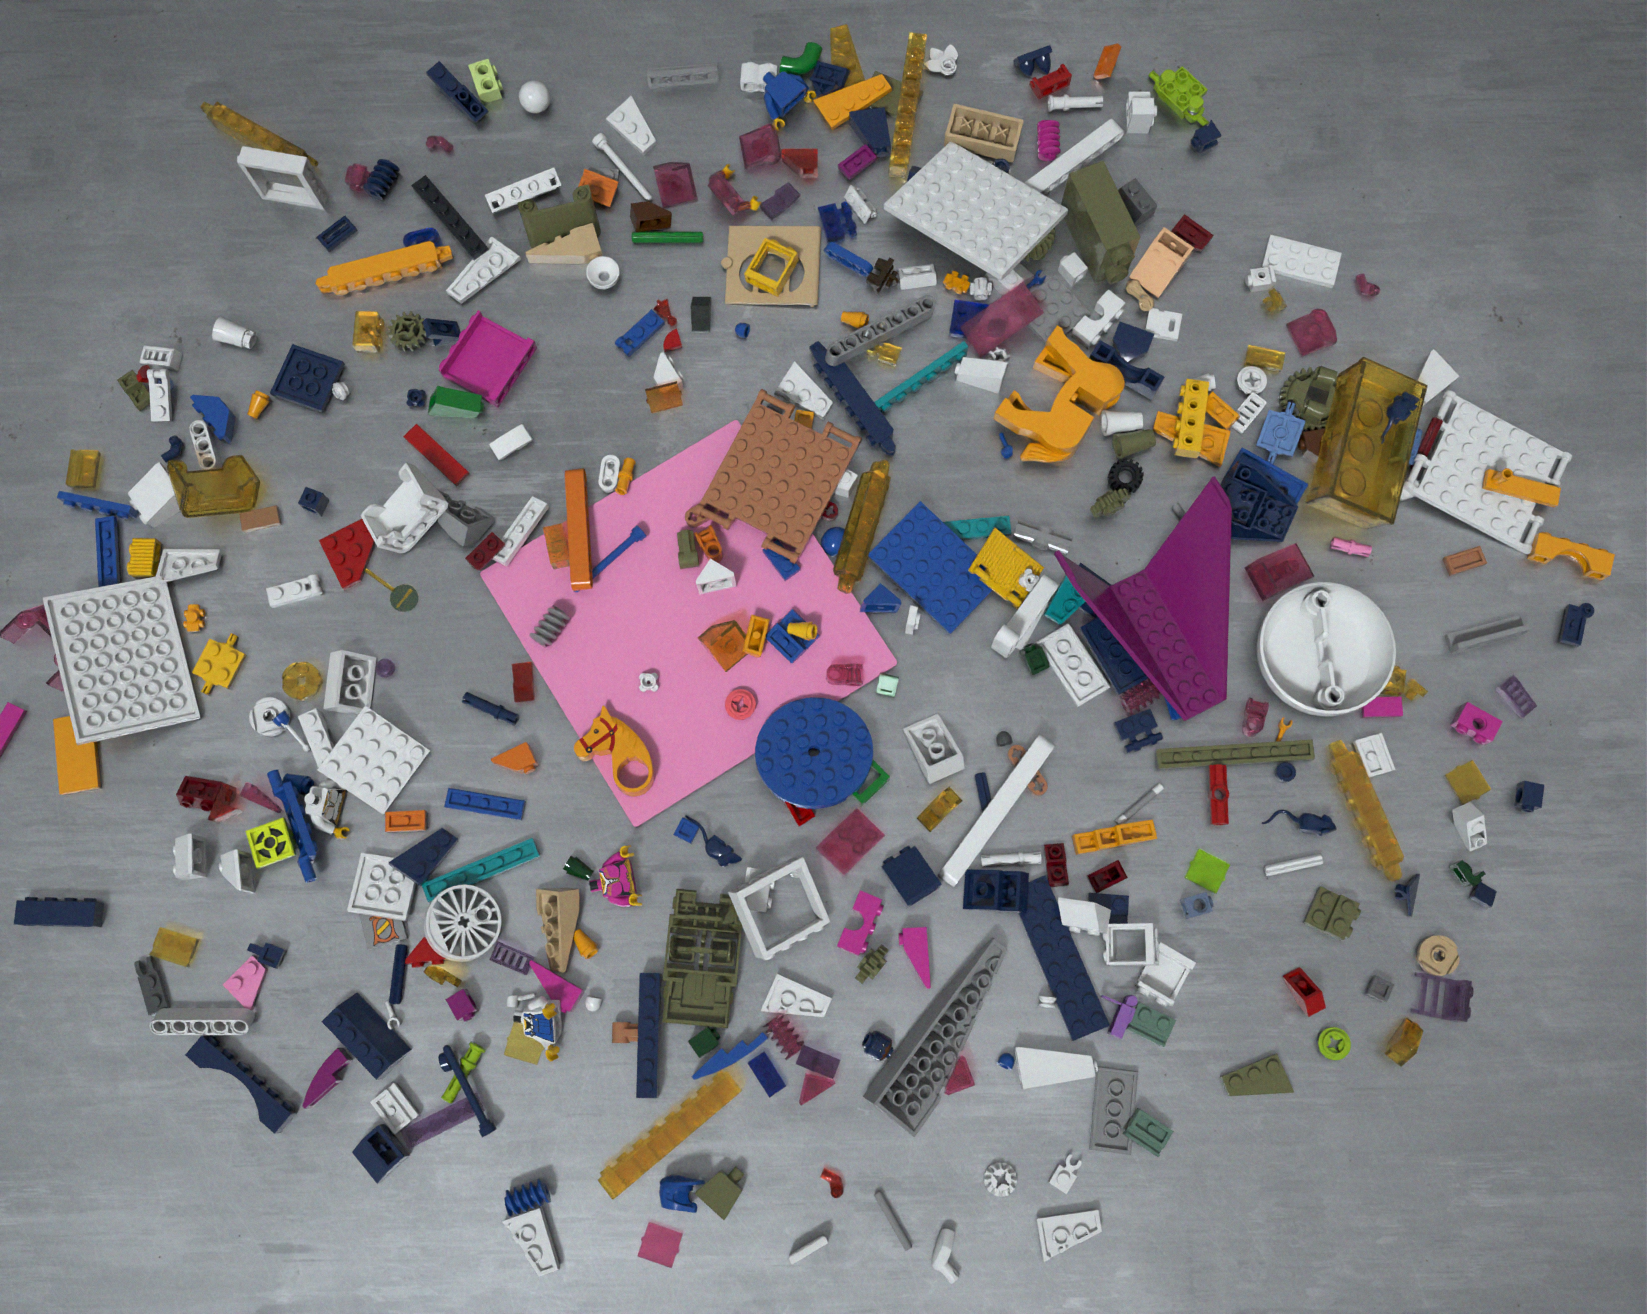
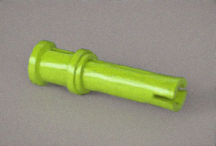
(467, 1064)

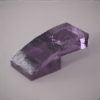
(782, 199)

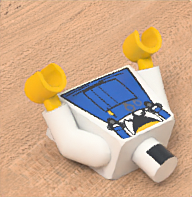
(543, 1023)

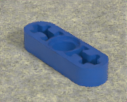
(848, 259)

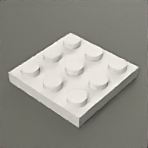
(380, 889)

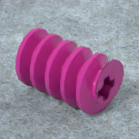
(1048, 140)

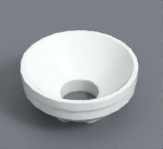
(603, 265)

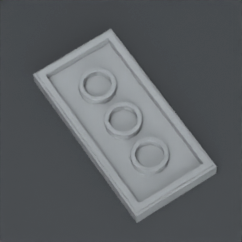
(1113, 1109)

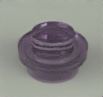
(385, 668)

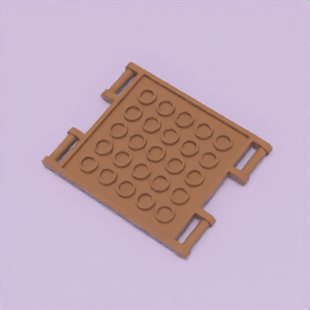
(778, 476)

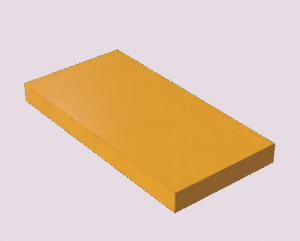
(75, 763)

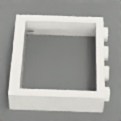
(523, 190)
(312, 195)
(738, 899)

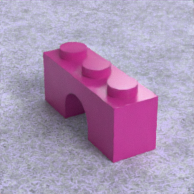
(855, 940)

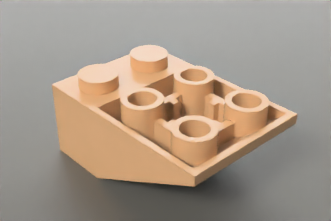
(1161, 262)

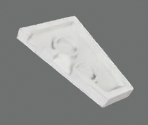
(631, 125)
(805, 392)
(186, 562)
(795, 999)
(1066, 1230)
(535, 1239)

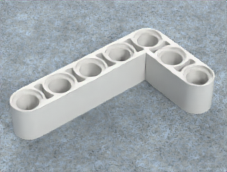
(1013, 632)

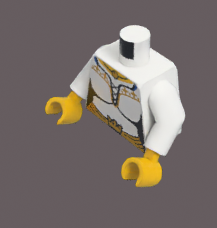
(324, 807)

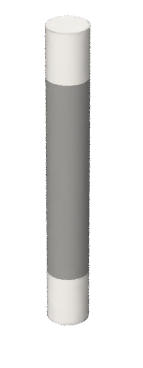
(1139, 804)

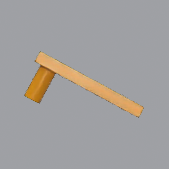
(1508, 484)

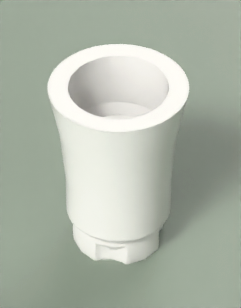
(232, 333)
(1120, 421)

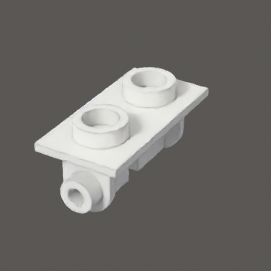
(856, 199)

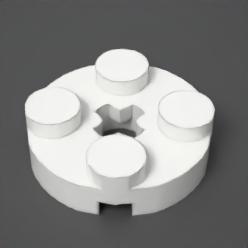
(261, 710)

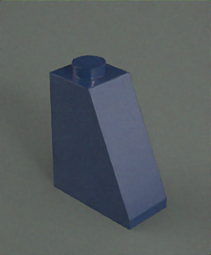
(872, 129)

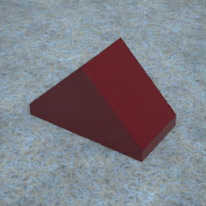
(1107, 876)

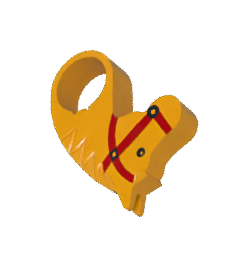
(616, 738)

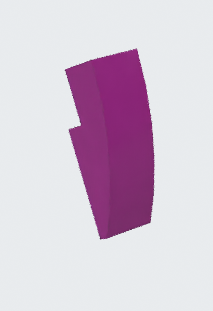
(326, 1077)

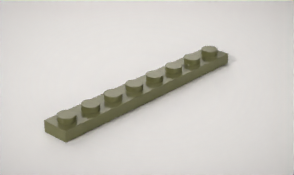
(1235, 754)

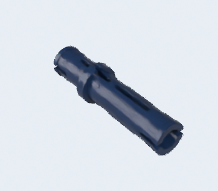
(498, 712)

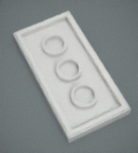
(1073, 665)

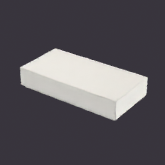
(808, 1248)

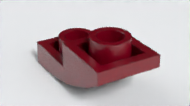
(1056, 865)

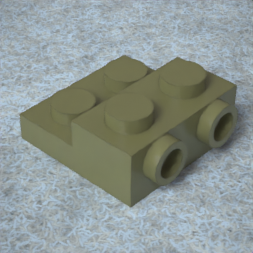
(1332, 914)

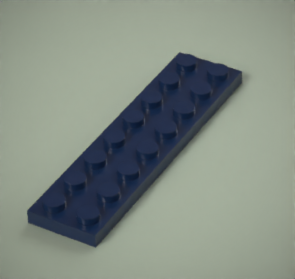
(1061, 962)

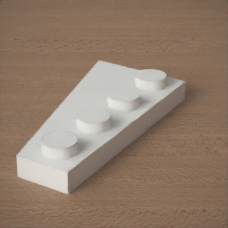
(482, 270)

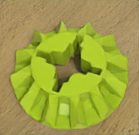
(1343, 1046)

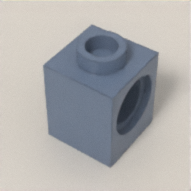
(1188, 905)

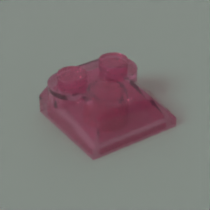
(760, 147)
(1312, 332)

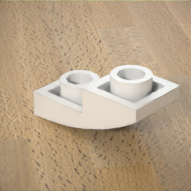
(511, 441)

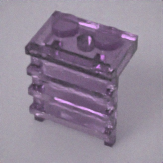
(1455, 1002)

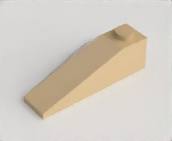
(576, 248)

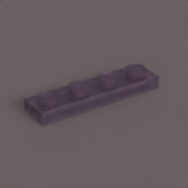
(439, 1122)

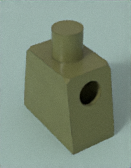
(721, 1191)

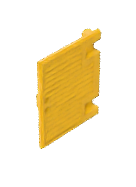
(1004, 567)

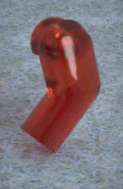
(835, 1183)

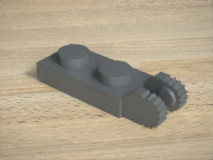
(152, 986)

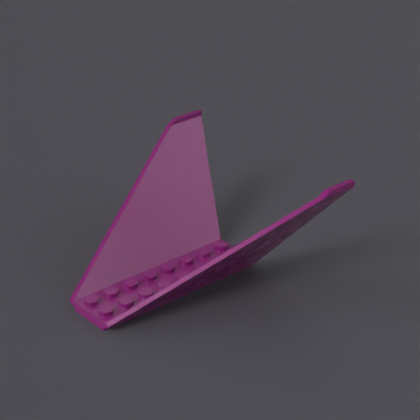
(1176, 608)

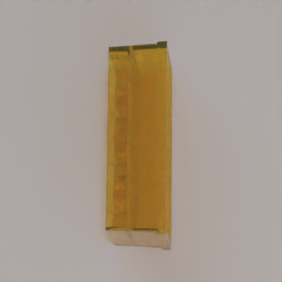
(1354, 471)

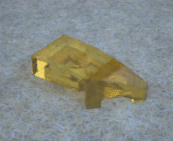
(441, 975)

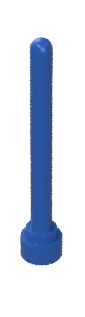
(636, 535)

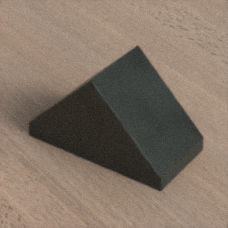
(701, 314)

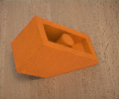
(518, 759)

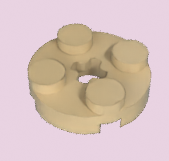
(1426, 959)

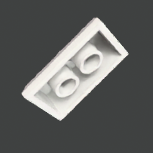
(349, 682)

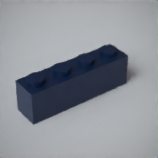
(58, 913)

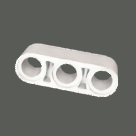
(201, 440)

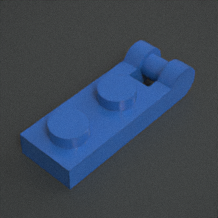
(640, 333)

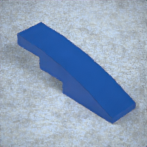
(723, 1059)

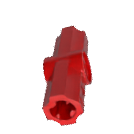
(1218, 807)

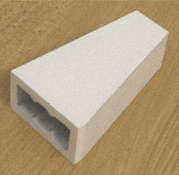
(1051, 1067)

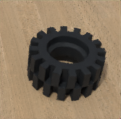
(1125, 465)

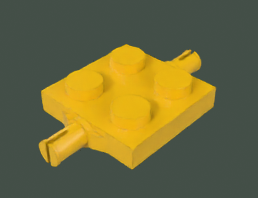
(219, 663)

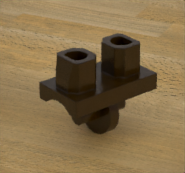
(885, 268)

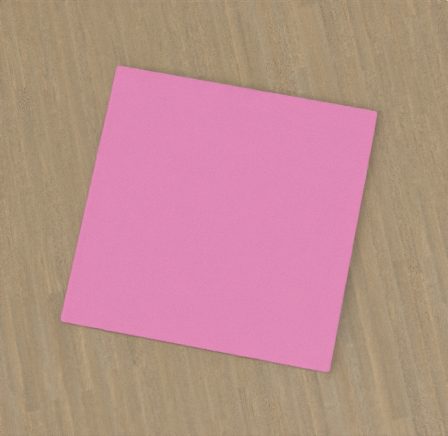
(649, 621)

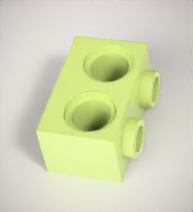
(486, 81)

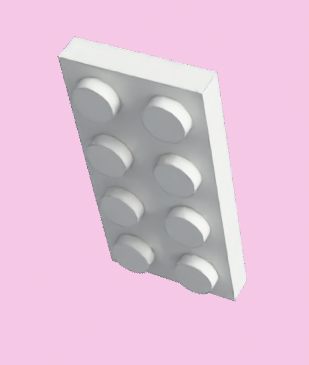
(1302, 261)

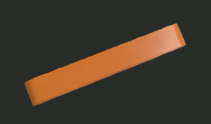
(578, 529)

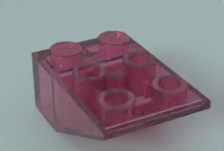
(850, 842)

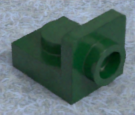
(1034, 658)
(1464, 873)

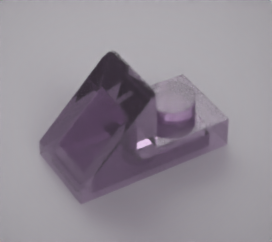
(818, 1061)

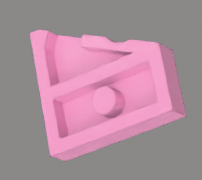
(247, 982)

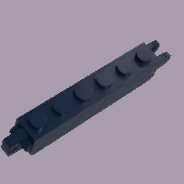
(856, 400)

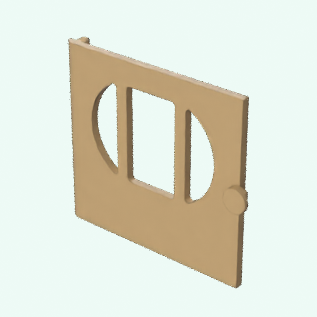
(745, 242)

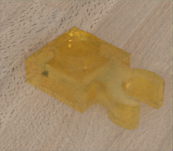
(887, 353)

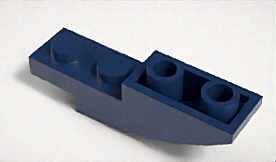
(457, 93)

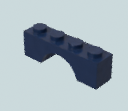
(1141, 380)

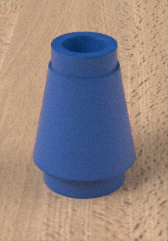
(302, 783)

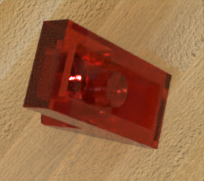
(221, 809)

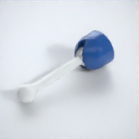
(283, 720)

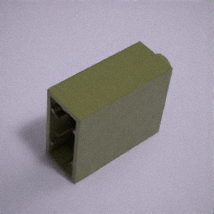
(1100, 223)

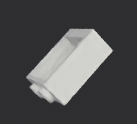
(1151, 941)

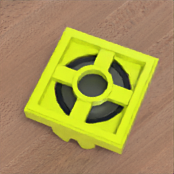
(272, 843)

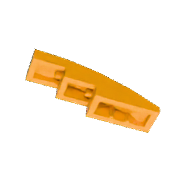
(1114, 837)

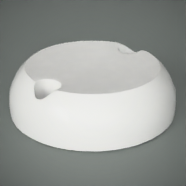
(1326, 650)

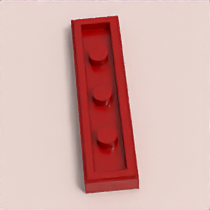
(436, 455)

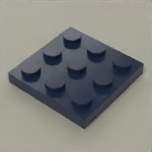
(307, 378)

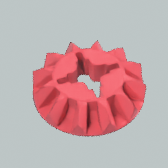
(736, 696)

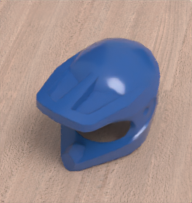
(675, 1192)

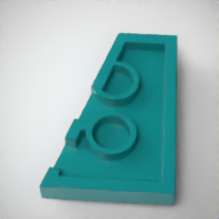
(1064, 602)

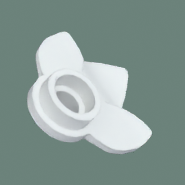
(941, 59)

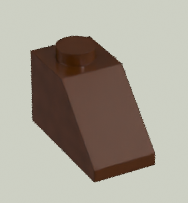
(649, 216)
(1311, 444)

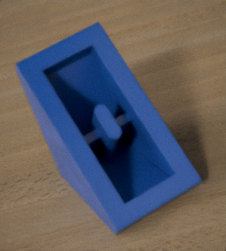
(881, 601)

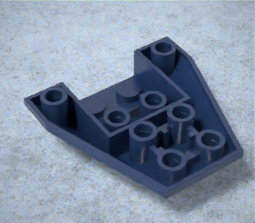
(1257, 505)

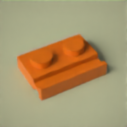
(601, 187)

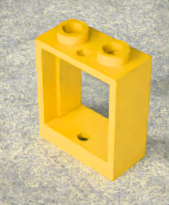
(763, 282)

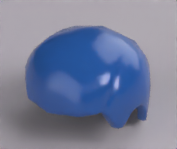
(831, 540)

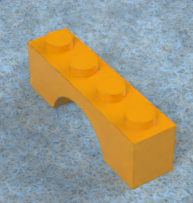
(1593, 562)

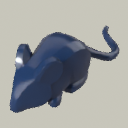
(1399, 410)
(1309, 822)
(717, 848)

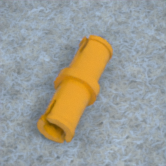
(625, 476)

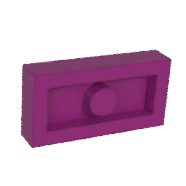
(857, 162)

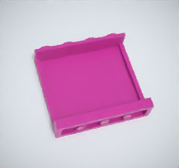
(487, 359)

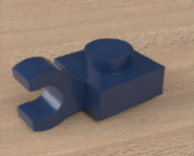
(269, 954)

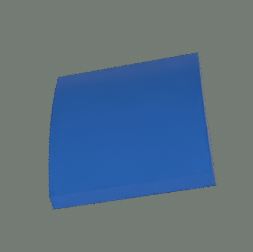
(788, 644)

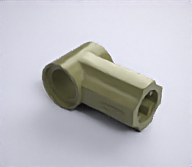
(687, 552)

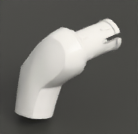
(941, 1255)

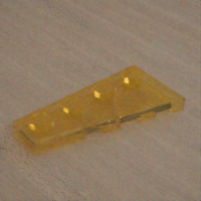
(844, 54)

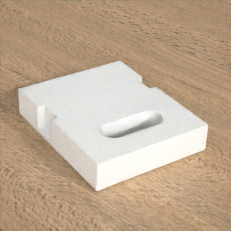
(1159, 322)

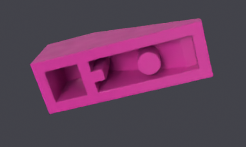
(916, 949)
(558, 987)

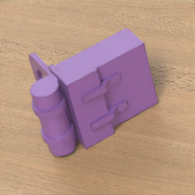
(1123, 1015)

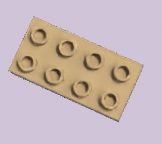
(984, 132)

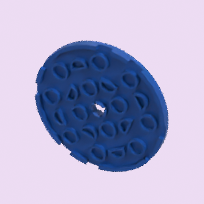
(821, 779)

